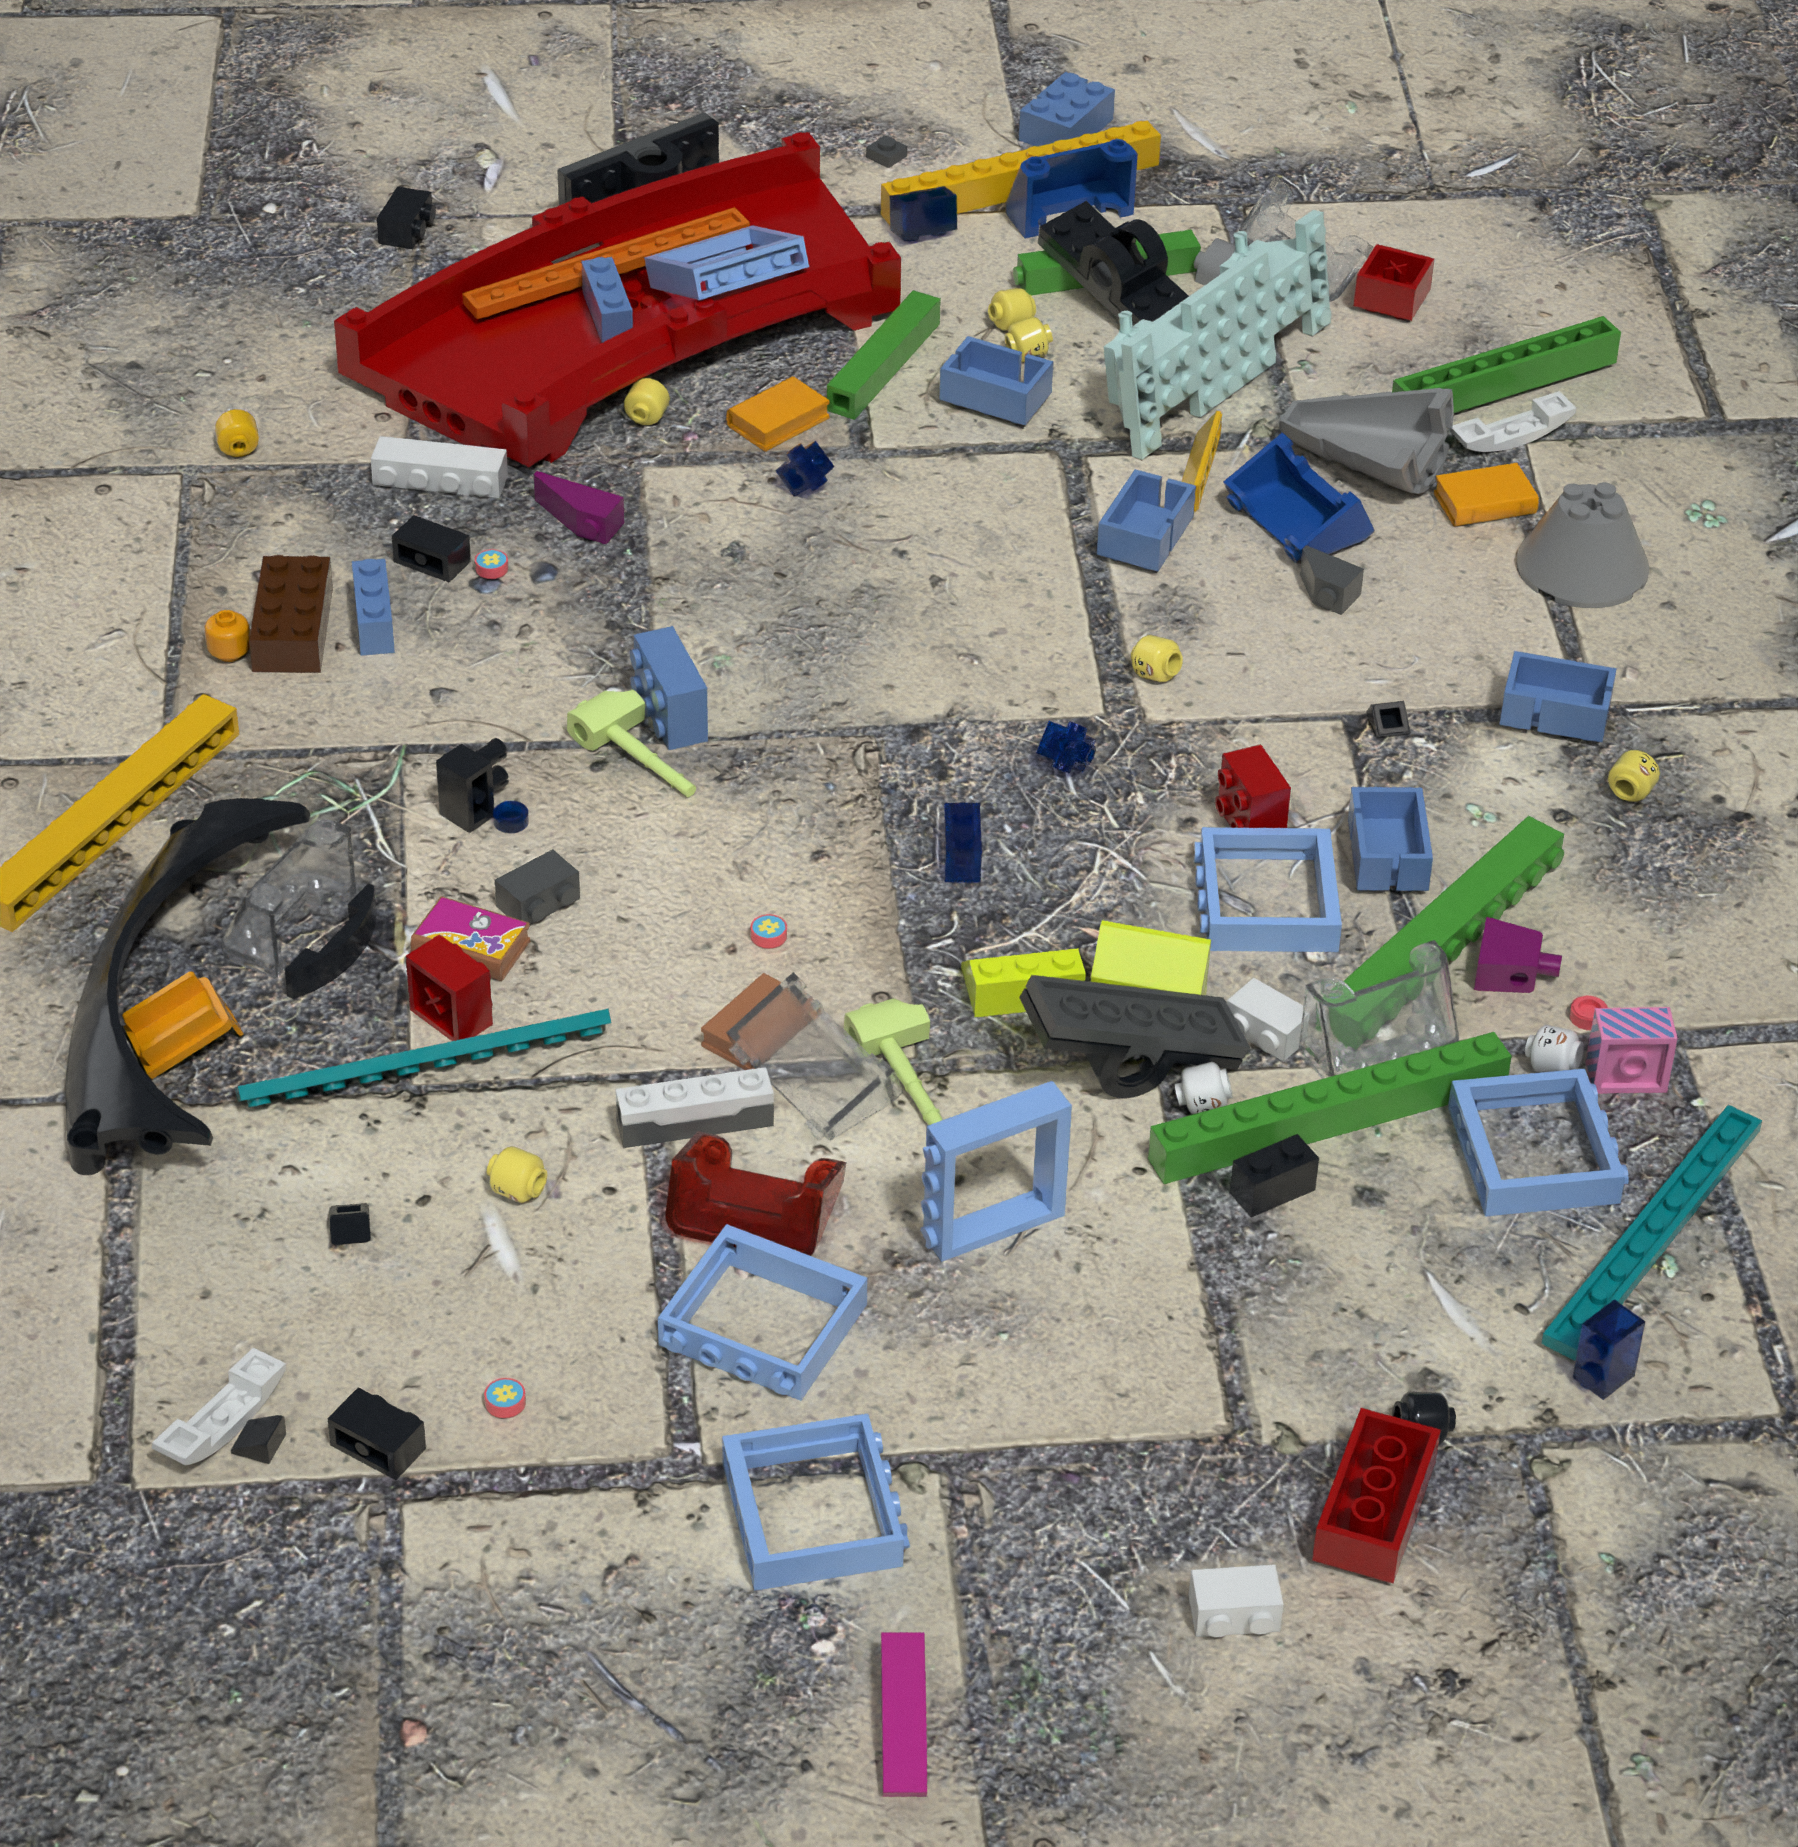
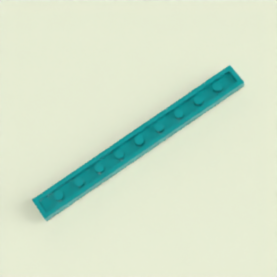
(409, 1061)
(1655, 1226)

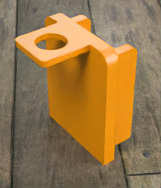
(177, 1022)

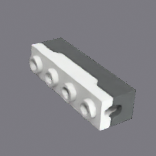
(695, 1104)

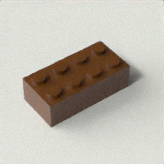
(291, 614)

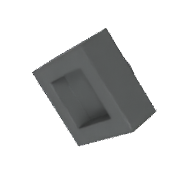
(886, 151)

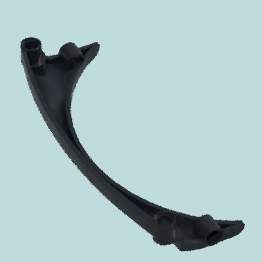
(105, 1085)

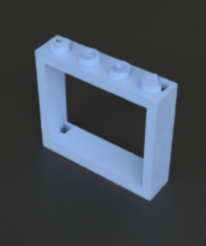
(726, 262)
(1268, 933)
(1036, 1107)
(1537, 1192)
(782, 1267)
(803, 1443)

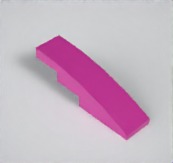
(903, 1714)

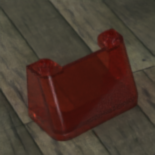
(710, 1194)

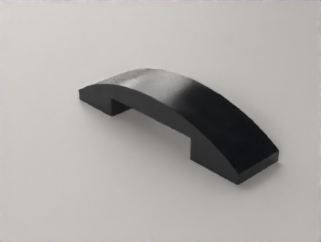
(316, 969)

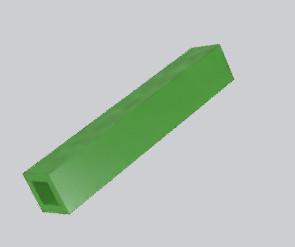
(1042, 274)
(883, 354)

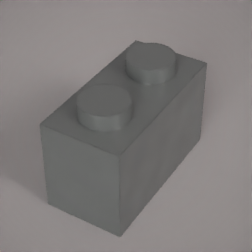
(537, 888)

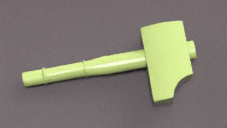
(608, 719)
(885, 1030)

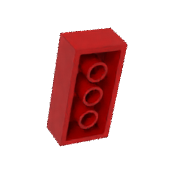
(1376, 1495)

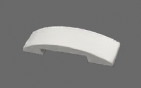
(1546, 415)
(226, 1413)

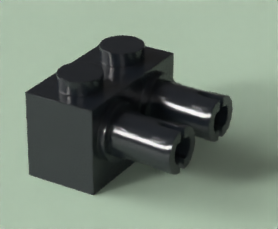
(469, 783)

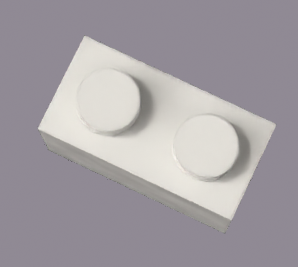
(1267, 1018)
(1235, 1600)

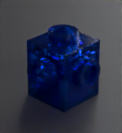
(811, 466)
(1067, 746)

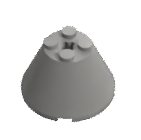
(1585, 549)

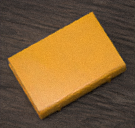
(778, 413)
(1486, 494)

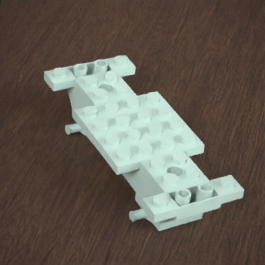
(1218, 333)

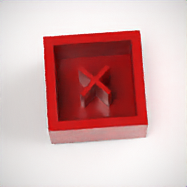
(1393, 282)
(1252, 790)
(449, 989)

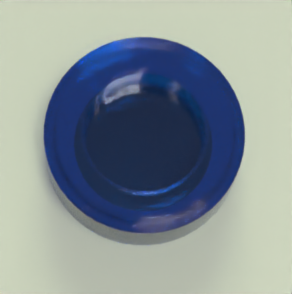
(510, 817)

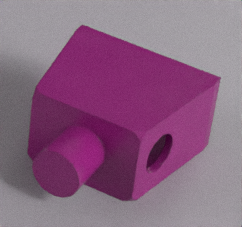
(1512, 958)

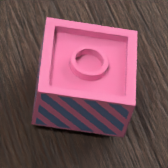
(1631, 1050)

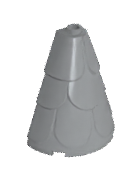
(1380, 434)

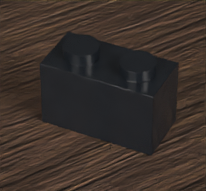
(405, 217)
(431, 548)
(1274, 1175)
(377, 1433)

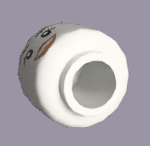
(1554, 1049)
(1203, 1087)

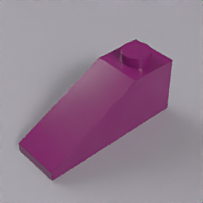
(580, 508)

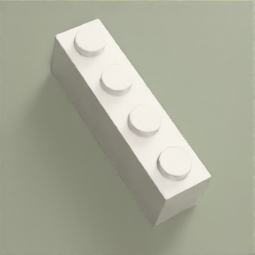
(439, 467)

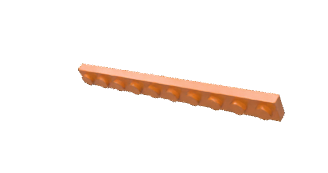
(568, 274)

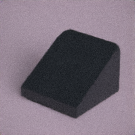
(1388, 719)
(350, 1223)
(260, 1438)

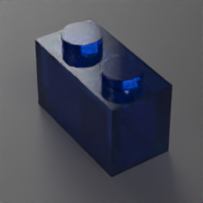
(923, 213)
(962, 842)
(1608, 1349)

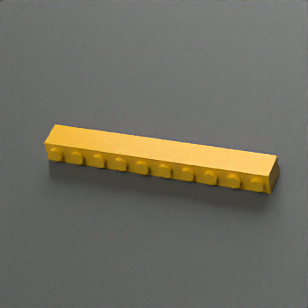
(991, 179)
(113, 807)

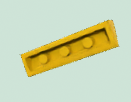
(1202, 456)

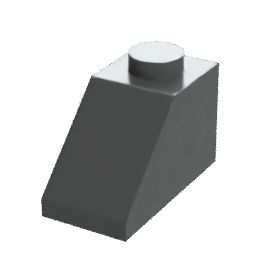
(1330, 580)

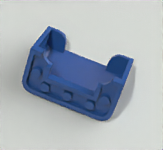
(1063, 180)
(1296, 502)

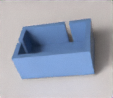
(1066, 111)
(989, 380)
(1136, 525)
(670, 688)
(1558, 696)
(1390, 838)

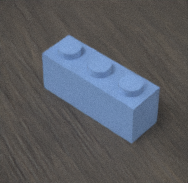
(606, 297)
(373, 607)

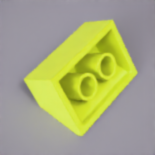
(1151, 959)
(998, 981)

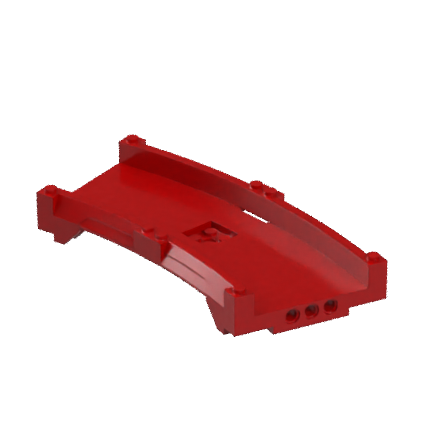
(537, 368)

